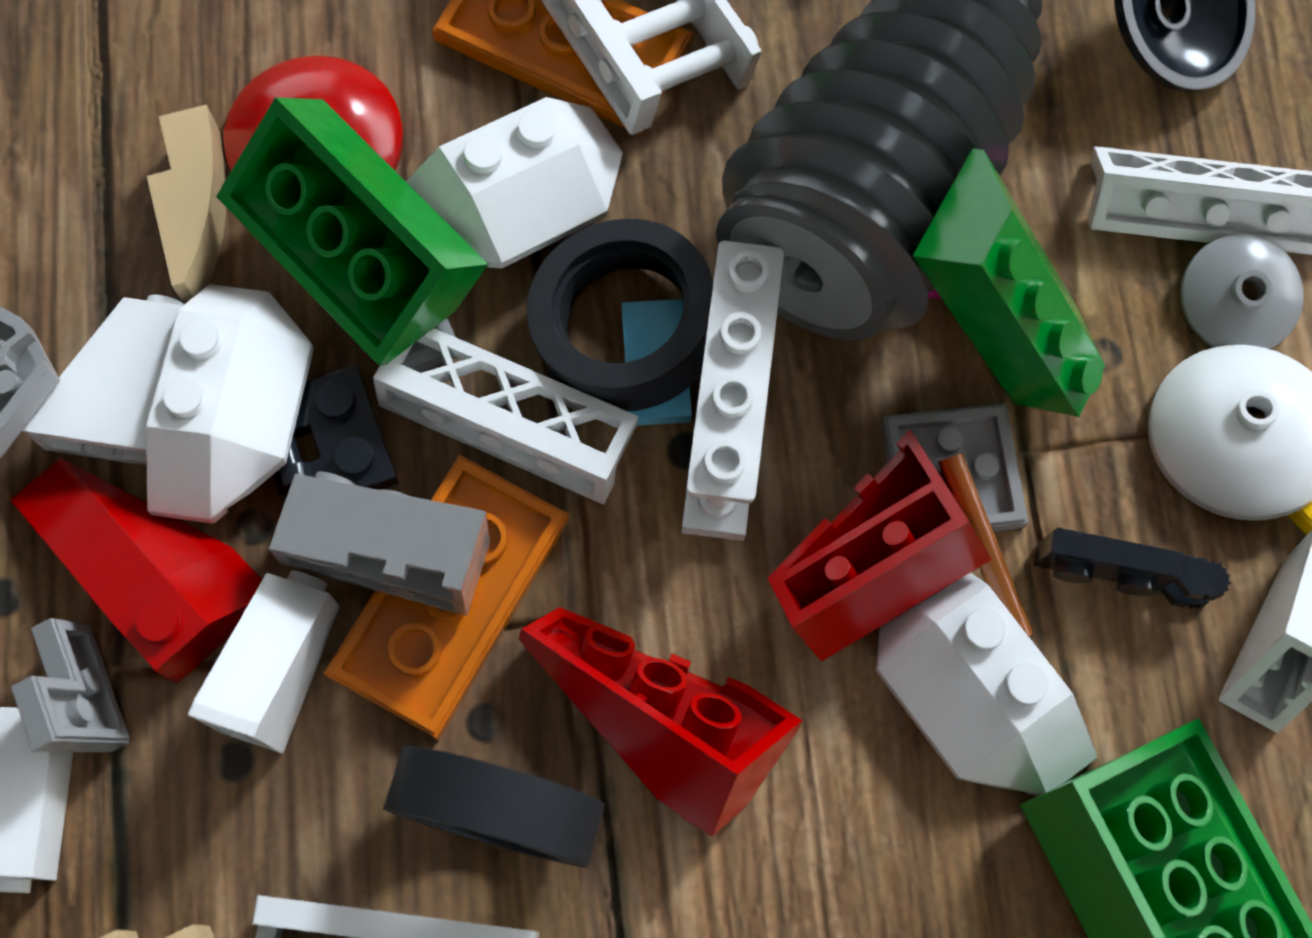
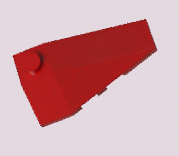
(151, 575)

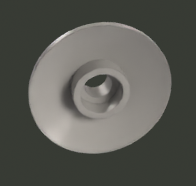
(1215, 300)

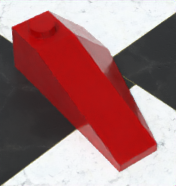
(682, 735)

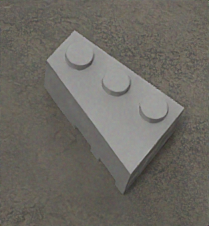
(383, 540)

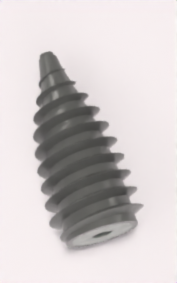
(870, 149)

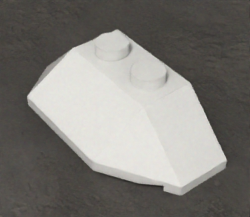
(523, 179)
(223, 402)
(983, 691)

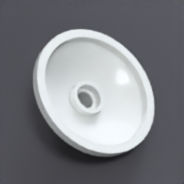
(1221, 452)

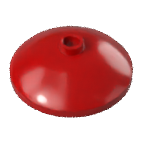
(342, 84)

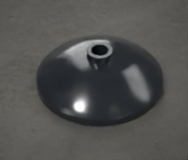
(1187, 41)

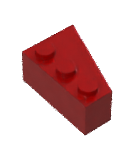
(878, 555)

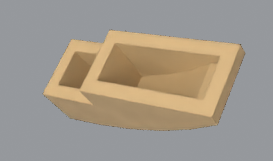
(186, 200)

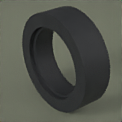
(611, 248)
(494, 805)

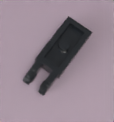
(1134, 566)

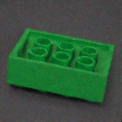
(1165, 847)

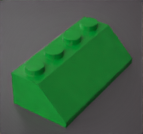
(349, 227)
(1008, 294)

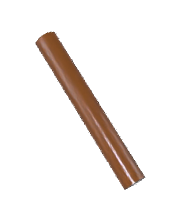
(995, 571)

